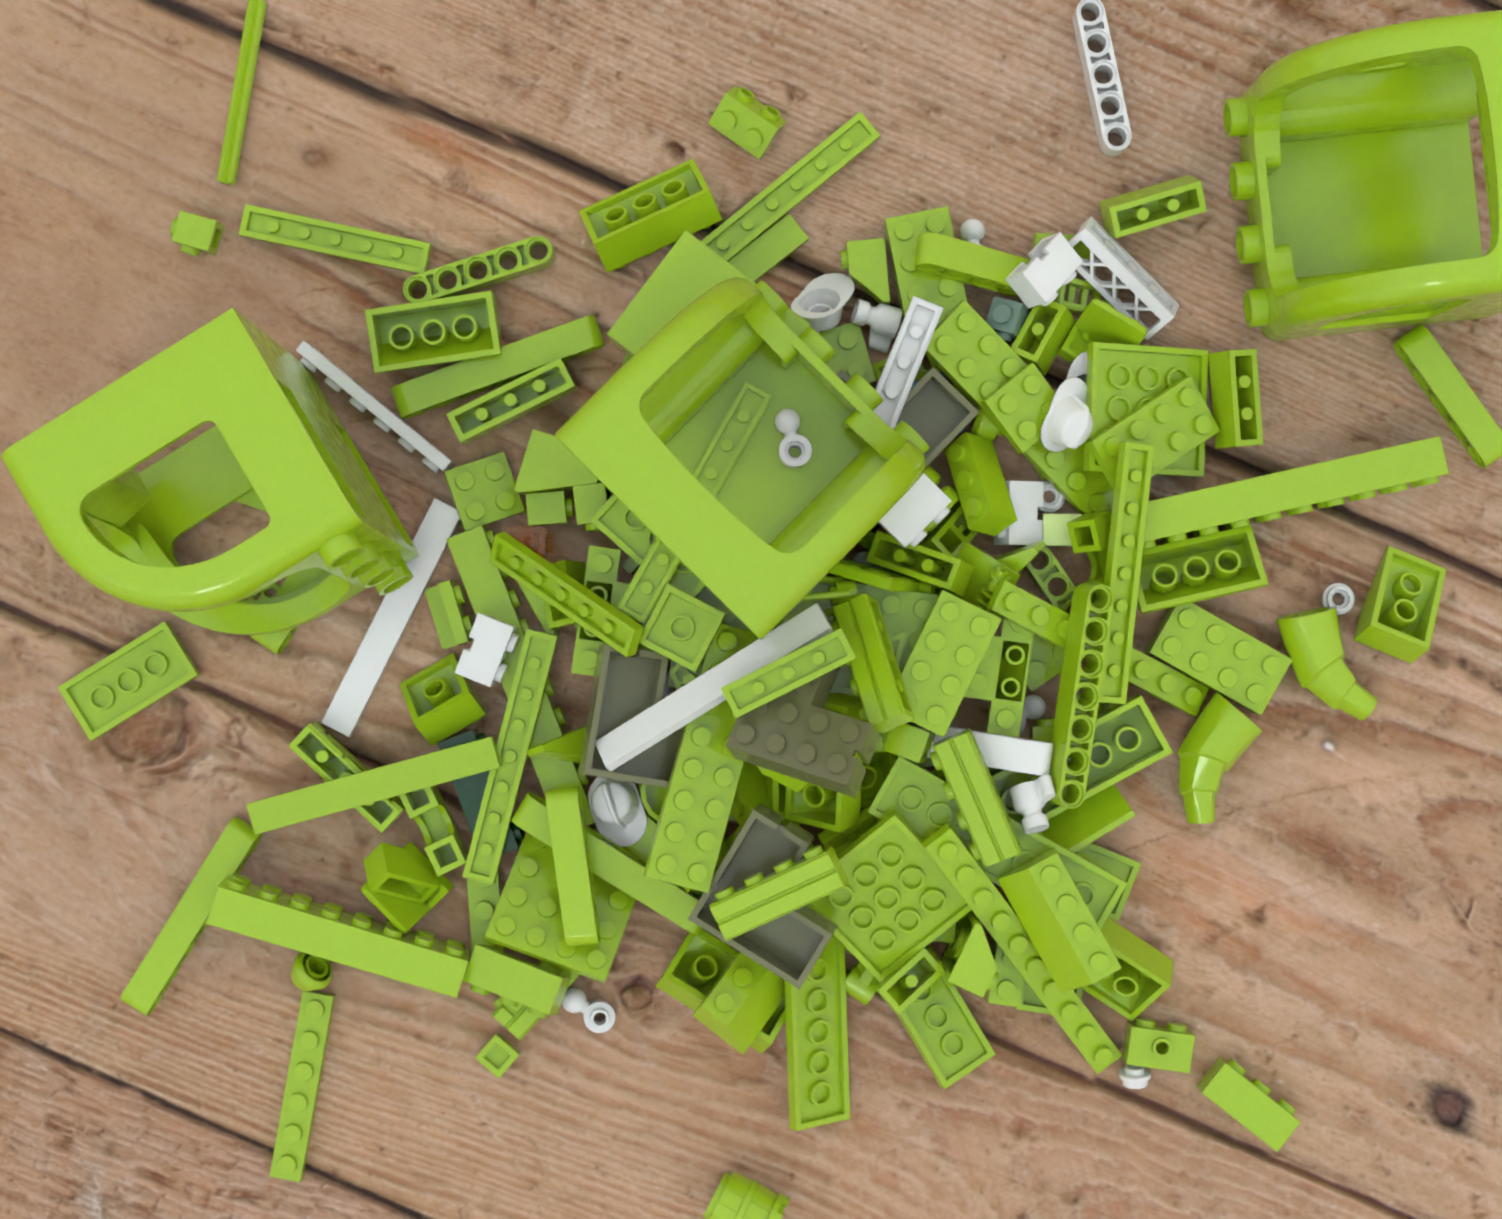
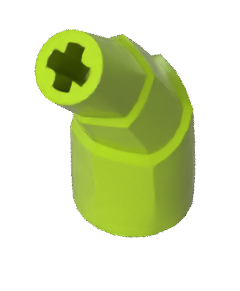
(1318, 660)
(1209, 751)

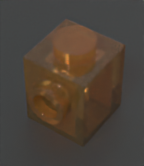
(534, 538)

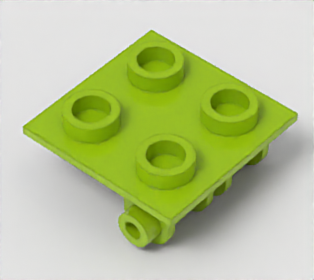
(984, 577)

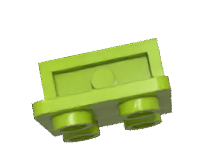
(1100, 324)
(404, 913)

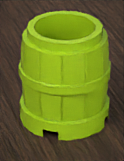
(745, 1199)

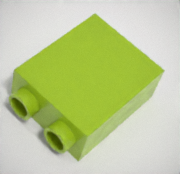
(678, 281)

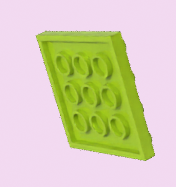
(1130, 375)
(892, 899)
(531, 917)

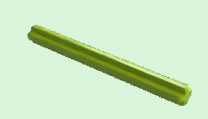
(241, 92)

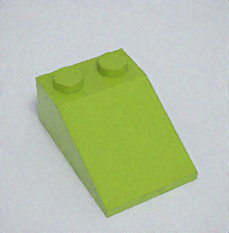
(1401, 606)

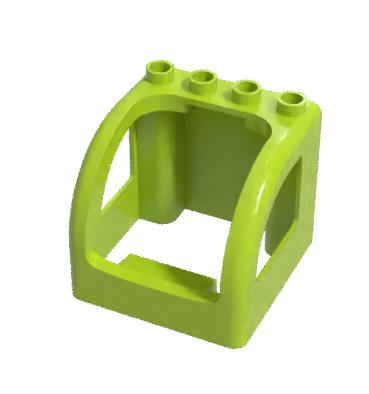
(1369, 181)
(268, 436)
(771, 524)

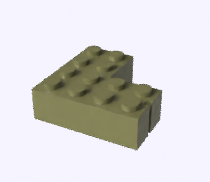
(934, 411)
(619, 693)
(806, 740)
(791, 942)

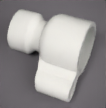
(882, 320)
(1029, 801)

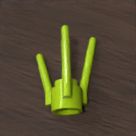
(838, 593)

